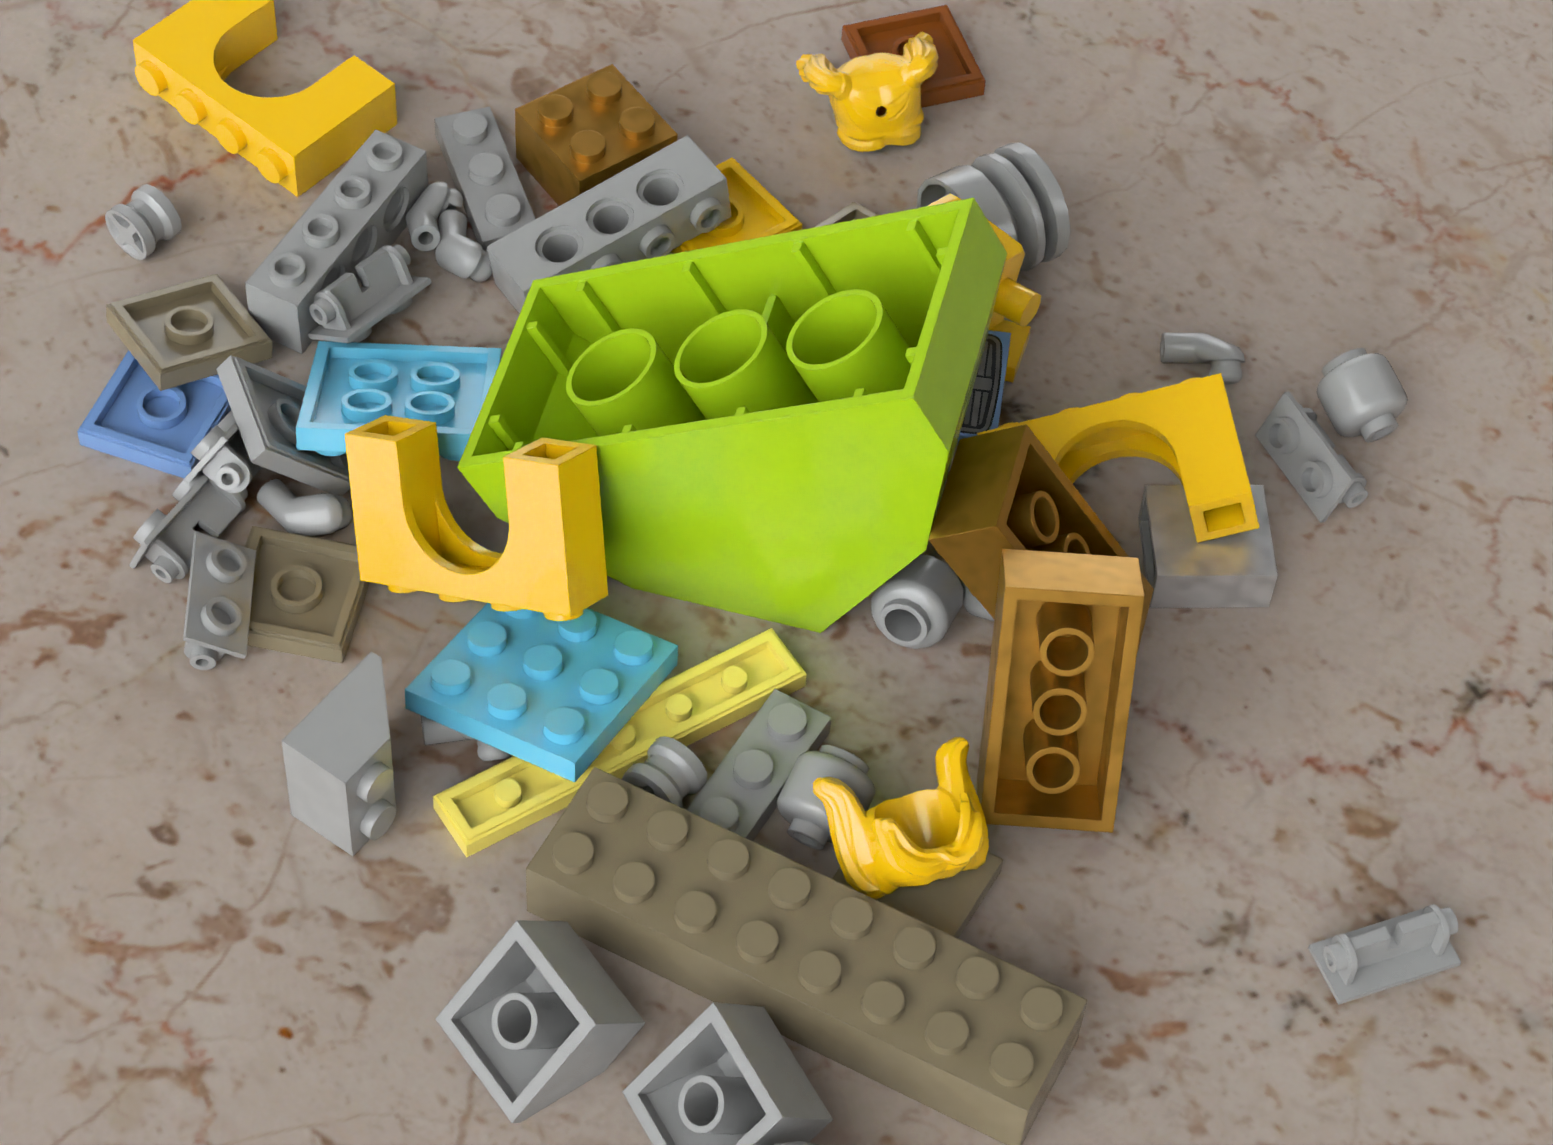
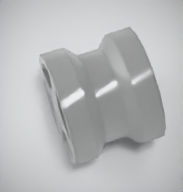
(143, 222)
(669, 771)

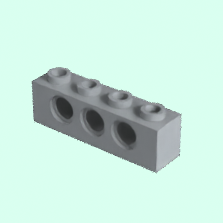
(617, 222)
(340, 229)

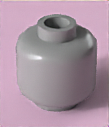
(1361, 395)
(918, 603)
(803, 808)

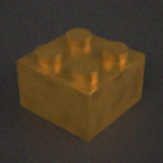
(587, 133)

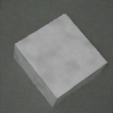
(1205, 574)

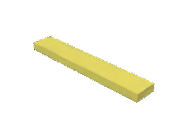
(682, 708)

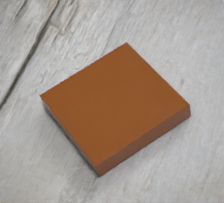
(957, 70)

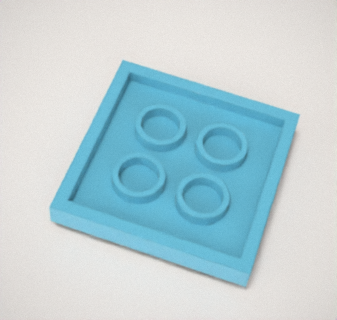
(418, 382)
(542, 684)

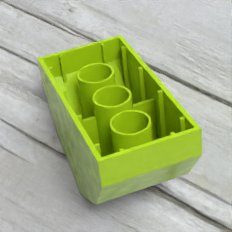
(758, 405)

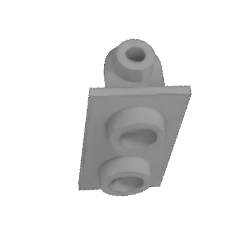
(351, 311)
(224, 457)
(1309, 460)
(170, 537)
(218, 601)
(1387, 953)

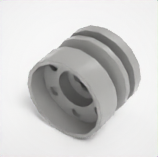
(1015, 195)

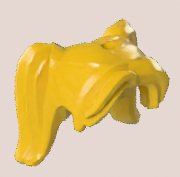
(873, 82)
(910, 836)

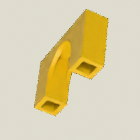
(286, 137)
(1176, 425)
(414, 544)

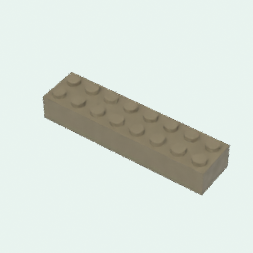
(809, 950)

